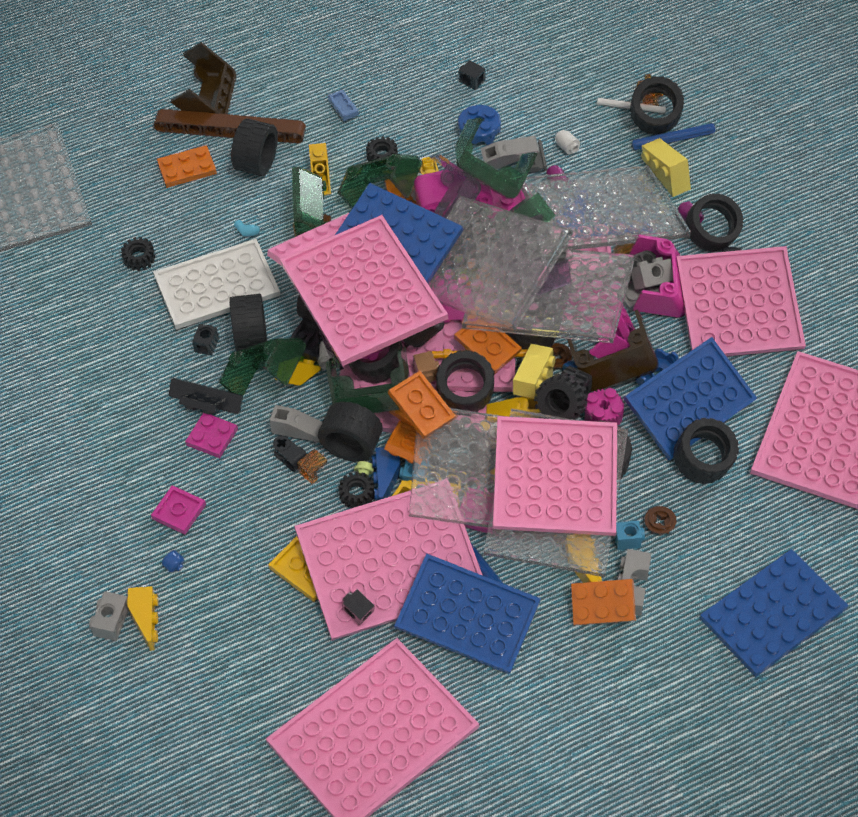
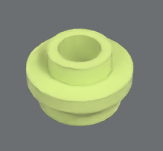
(364, 467)

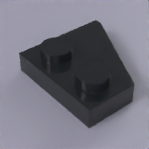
(310, 334)

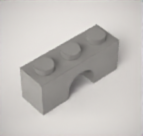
(636, 567)

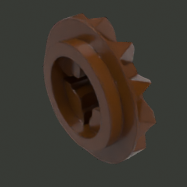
(565, 356)
(662, 513)

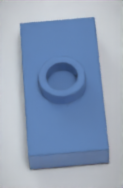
(343, 105)

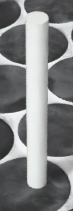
(623, 104)

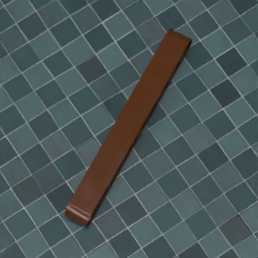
(222, 124)

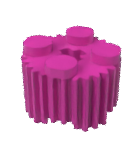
(604, 406)

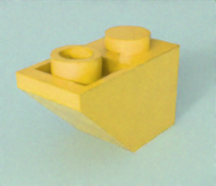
(303, 372)

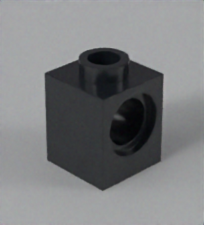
(472, 75)
(205, 339)
(357, 606)

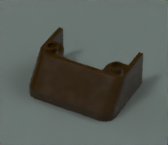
(217, 82)
(622, 365)

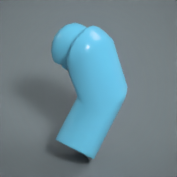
(246, 230)

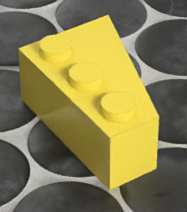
(667, 166)
(534, 370)

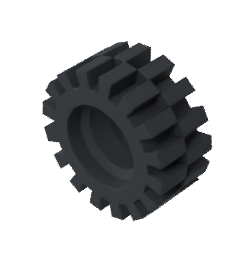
(380, 145)
(138, 261)
(356, 481)

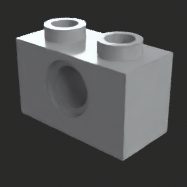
(643, 275)
(110, 626)

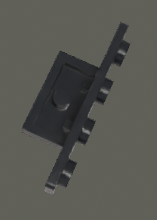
(204, 397)

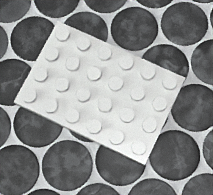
(204, 284)

